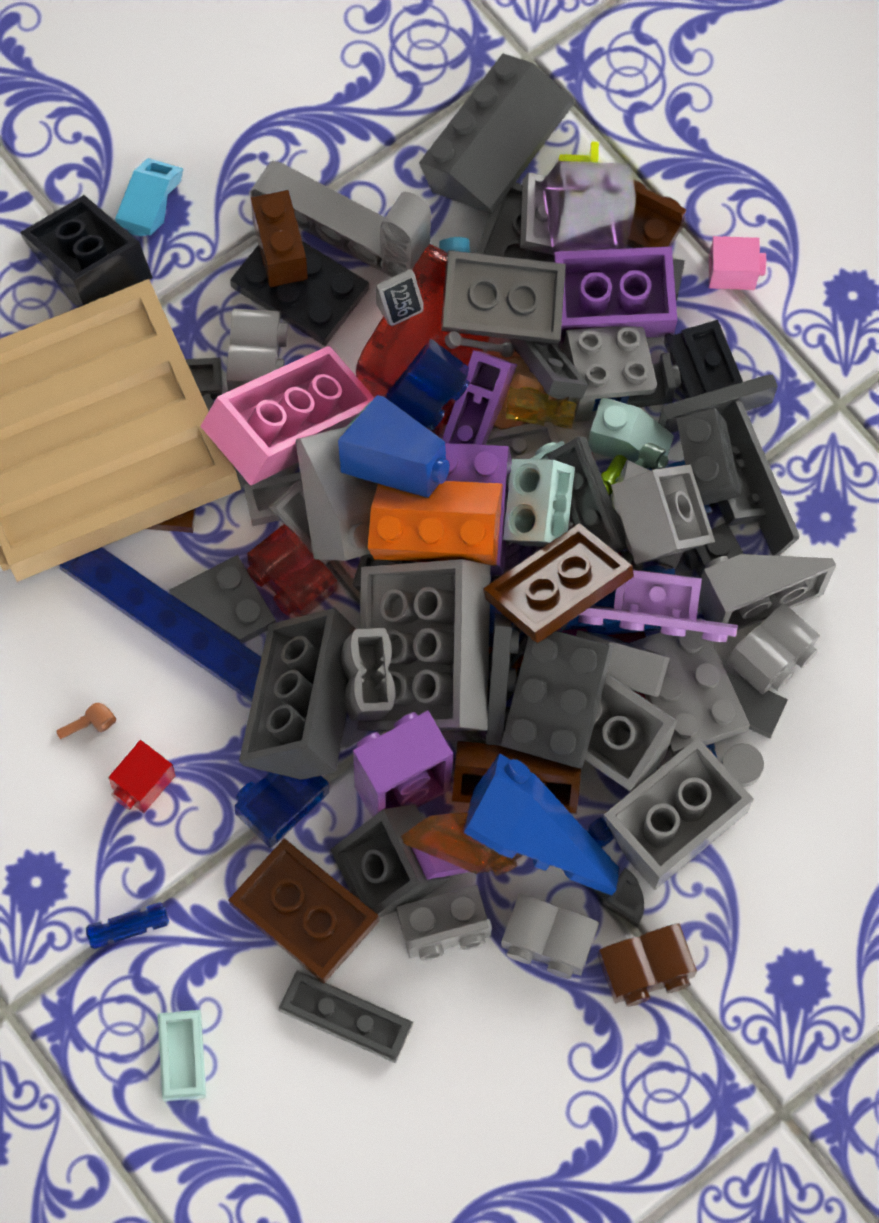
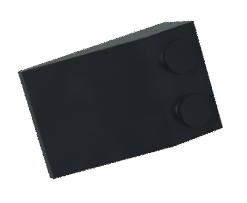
(87, 252)

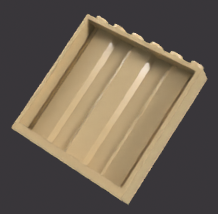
(99, 432)

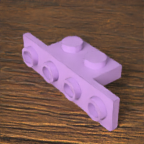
(659, 601)

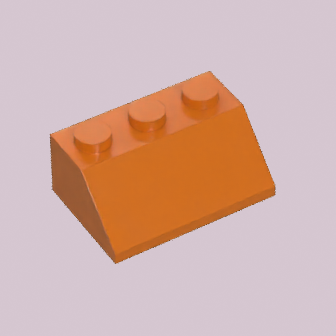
(450, 524)

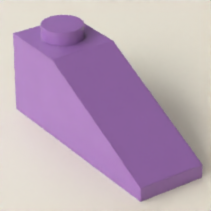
(481, 402)

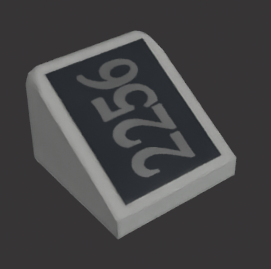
(399, 298)

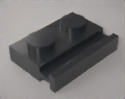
(702, 359)

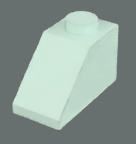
(624, 430)

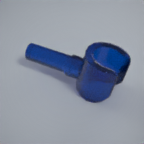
(600, 832)

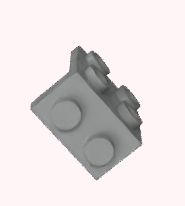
(611, 363)

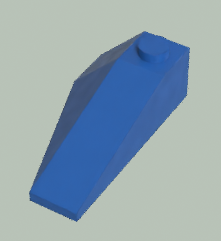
(520, 815)

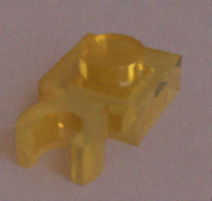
(534, 407)

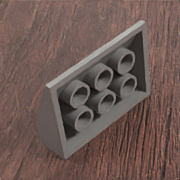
(436, 638)

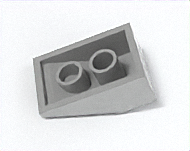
(335, 502)
(754, 586)

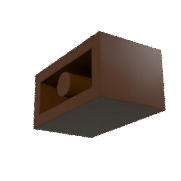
(279, 238)

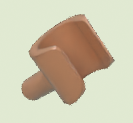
(96, 714)

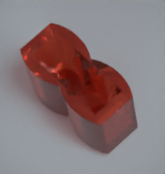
(290, 572)

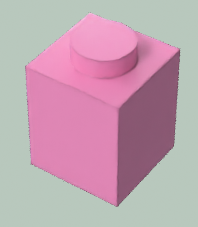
(735, 263)

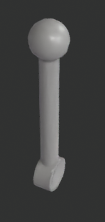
(454, 339)

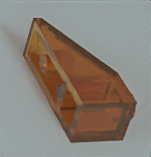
(444, 838)

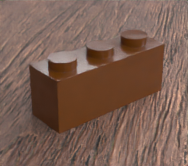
(475, 759)

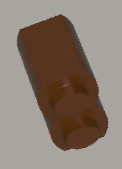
(647, 964)

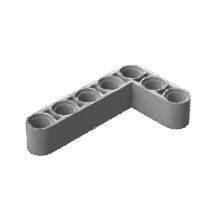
(385, 243)

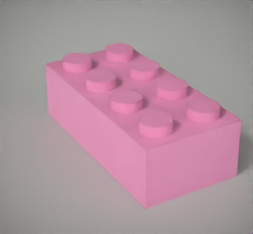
(264, 417)

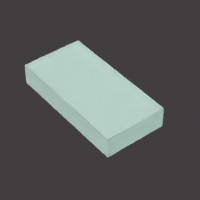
(181, 1055)

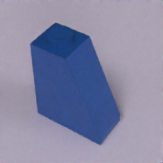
(393, 450)

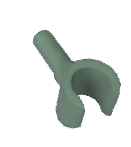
(652, 457)

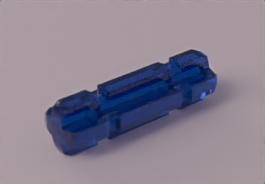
(127, 925)

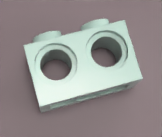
(546, 504)

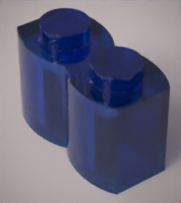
(429, 384)
(278, 804)

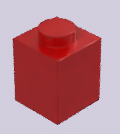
(141, 777)

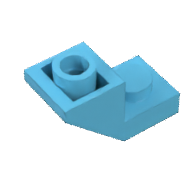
(146, 197)

